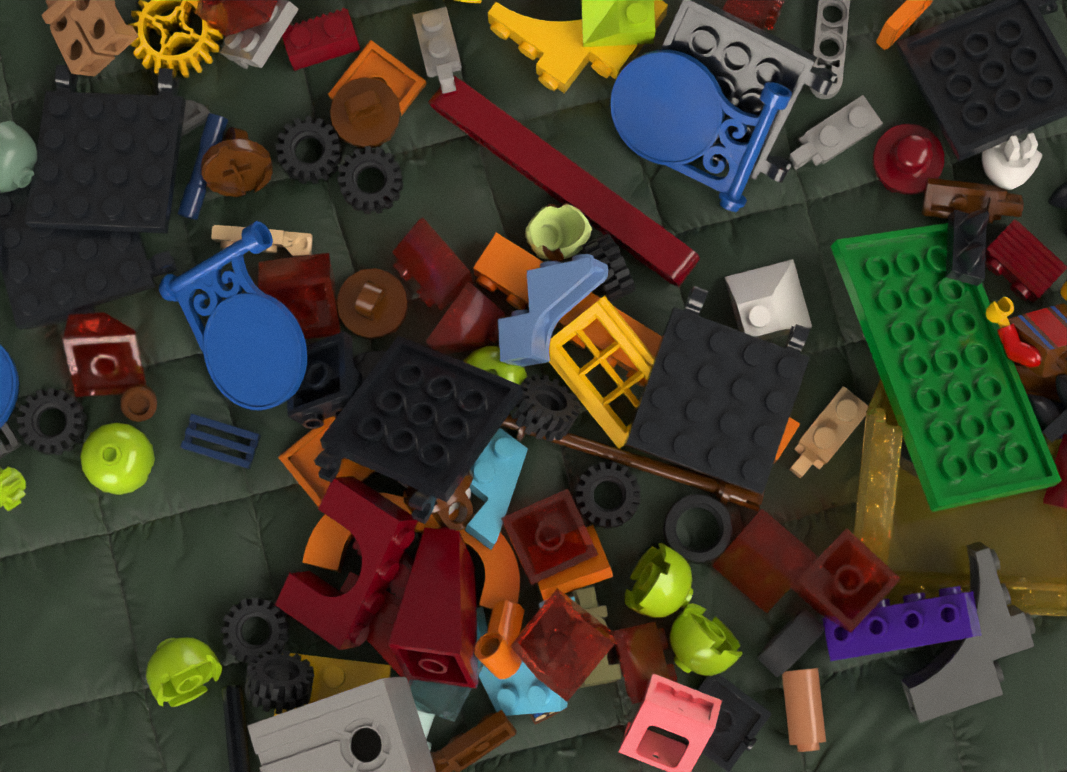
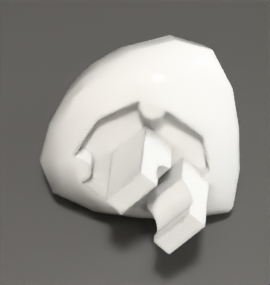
(1012, 161)

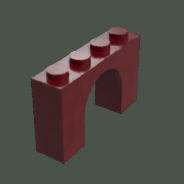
(382, 535)

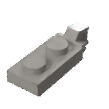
(438, 46)
(836, 133)

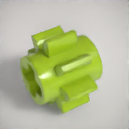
(11, 488)

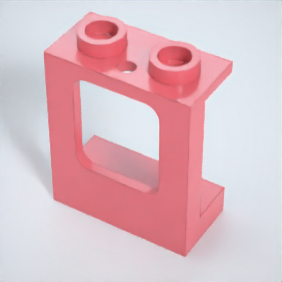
(674, 710)

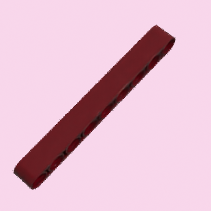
(566, 181)

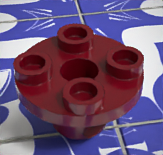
(907, 158)

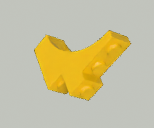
(561, 46)

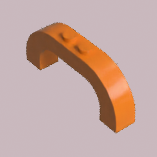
(502, 576)

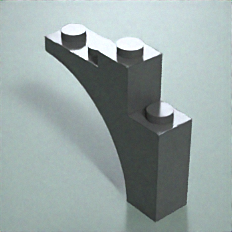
(965, 667)

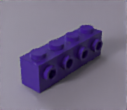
(907, 625)

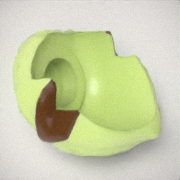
(558, 232)

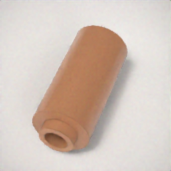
(804, 709)

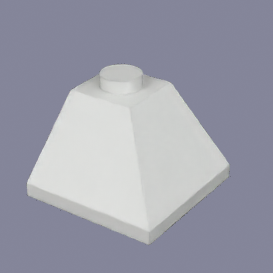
(768, 300)

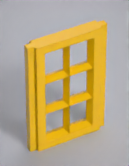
(576, 378)

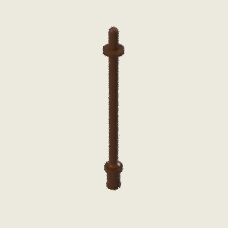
(724, 491)

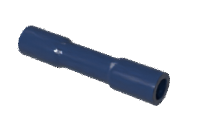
(196, 187)

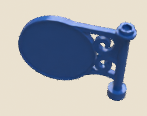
(674, 113)
(250, 338)

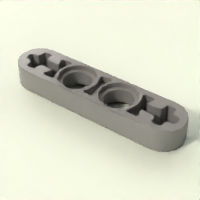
(834, 31)

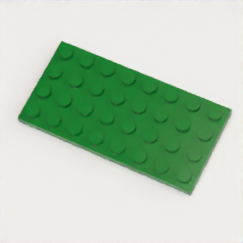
(944, 370)

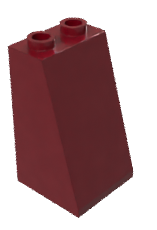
(439, 613)

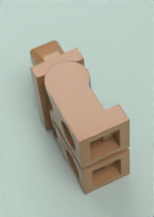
(88, 33)

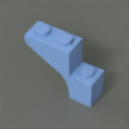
(551, 294)

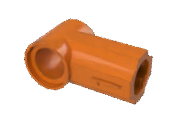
(494, 646)

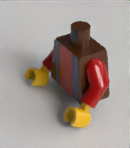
(1033, 338)

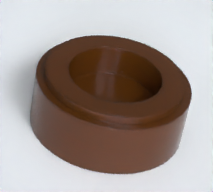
(139, 403)

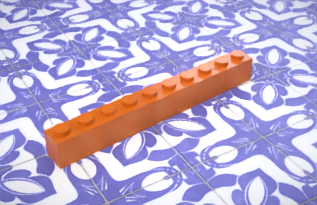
(505, 268)

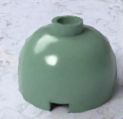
(17, 157)

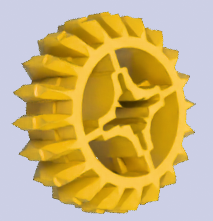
(167, 56)

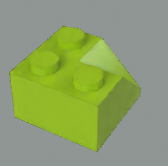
(617, 22)

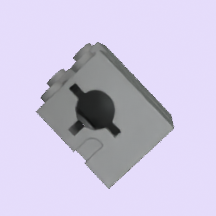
(348, 732)

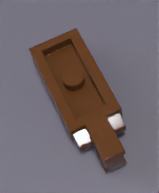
(945, 196)
(470, 746)

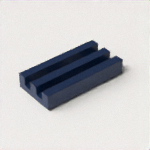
(191, 432)

